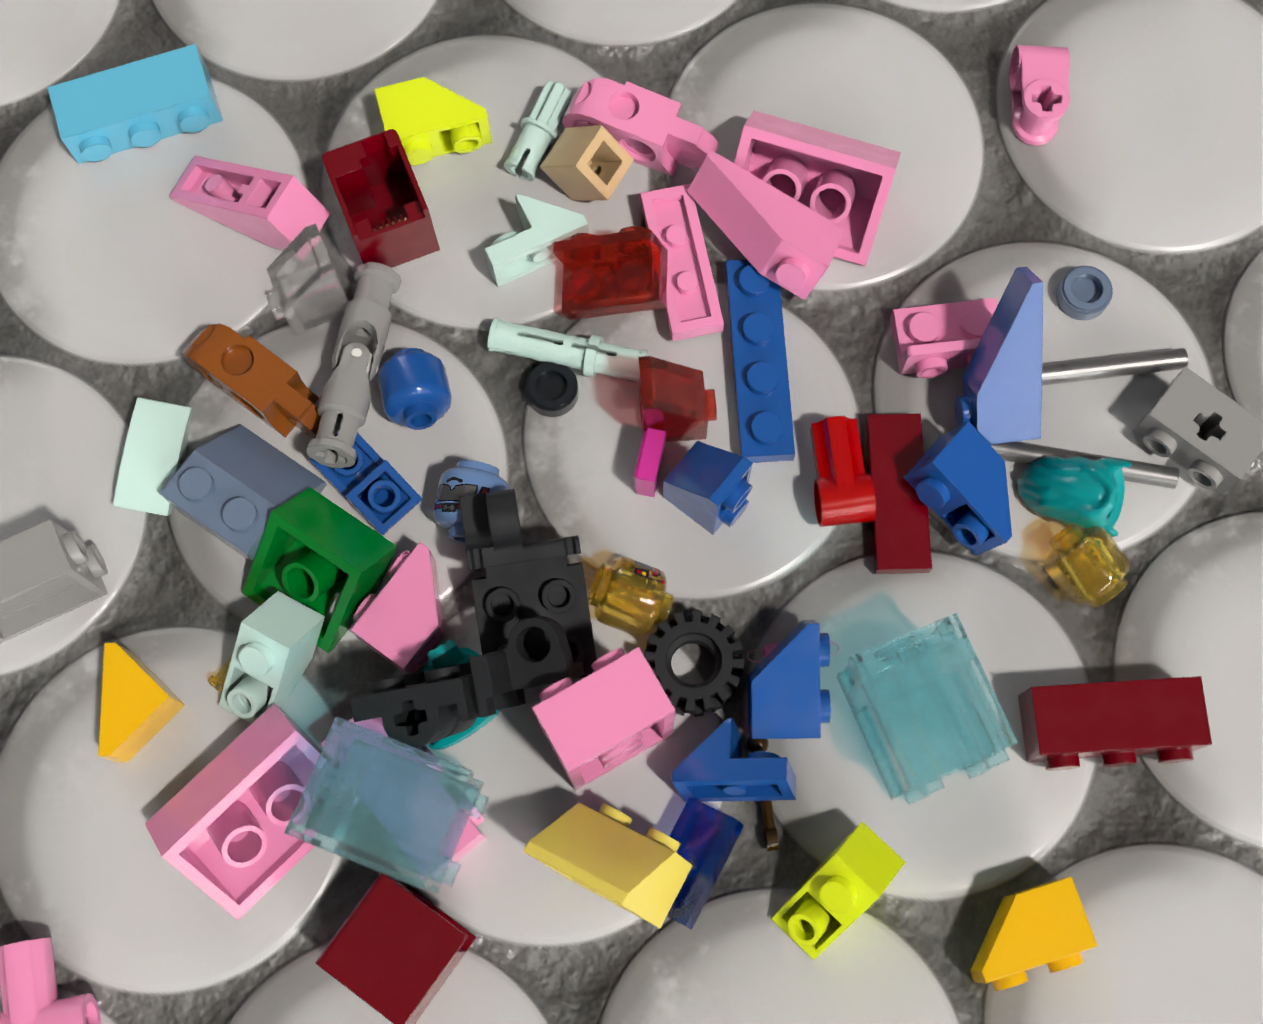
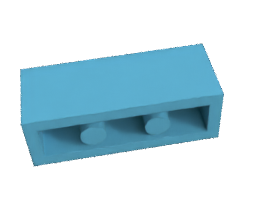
(135, 104)

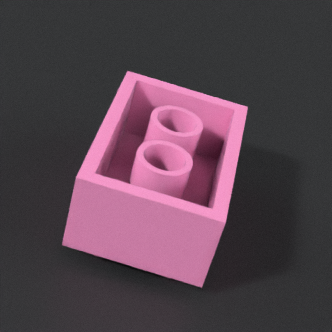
(605, 716)

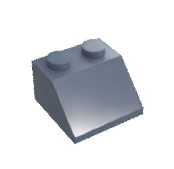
(235, 486)

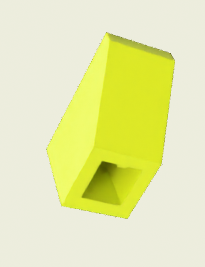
(432, 119)
(839, 890)

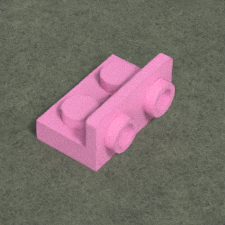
(939, 335)

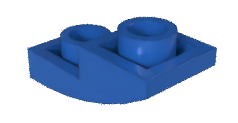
(372, 487)

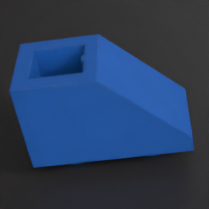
(710, 486)
(966, 488)
(786, 687)

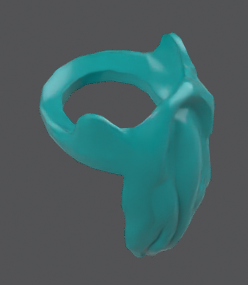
(1075, 490)

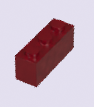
(1114, 722)

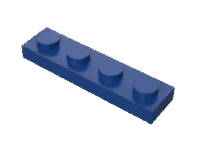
(759, 365)

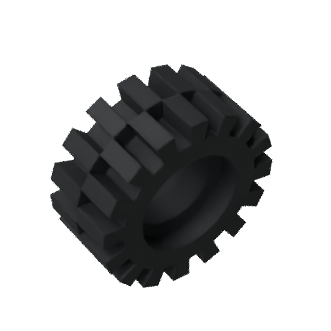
(714, 637)

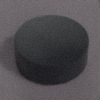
(552, 389)

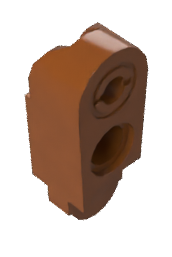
(254, 379)

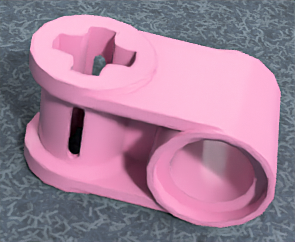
(1038, 91)

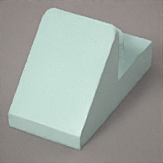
(524, 252)

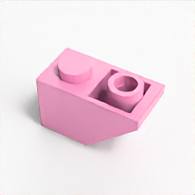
(406, 614)

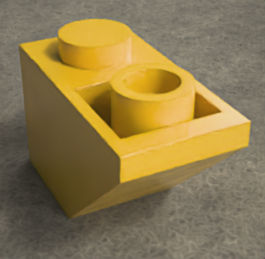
(1033, 930)

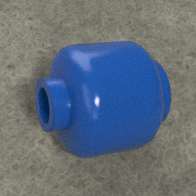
(414, 387)

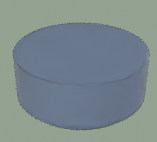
(1084, 293)

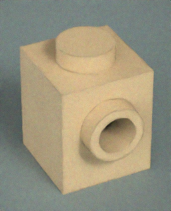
(587, 163)

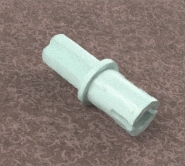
(539, 130)

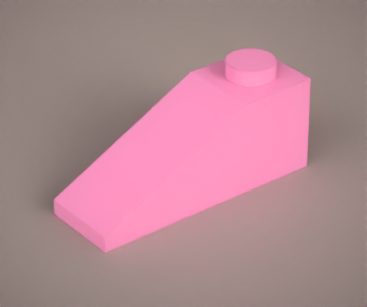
(249, 200)
(766, 225)

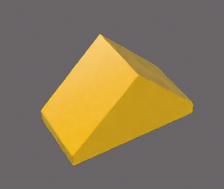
(132, 704)

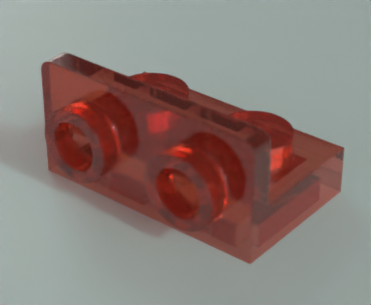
(612, 273)

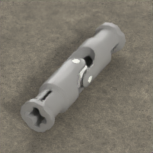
(347, 393)

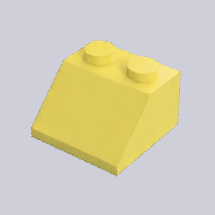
(613, 860)

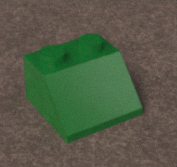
(319, 560)

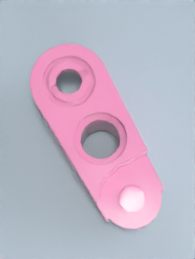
(642, 124)

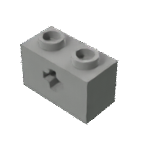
(1230, 432)

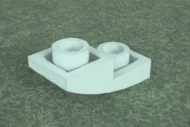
(152, 455)

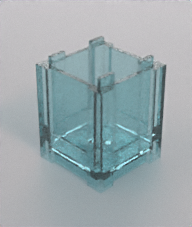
(926, 709)
(387, 806)

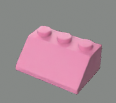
(824, 172)
(234, 814)

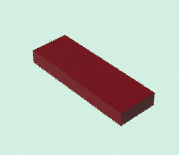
(901, 519)

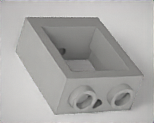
(46, 576)

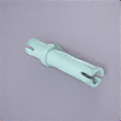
(576, 352)

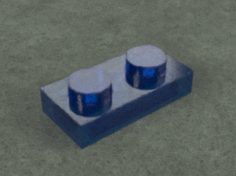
(706, 843)

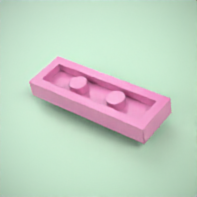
(691, 292)

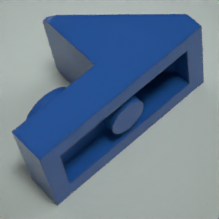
(721, 774)

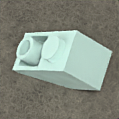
(270, 656)

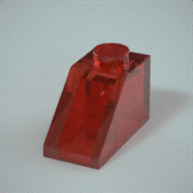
(674, 399)

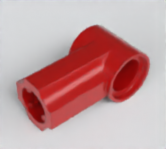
(842, 488)

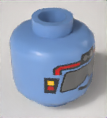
(464, 480)

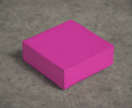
(649, 462)

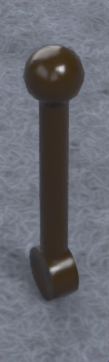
(770, 830)

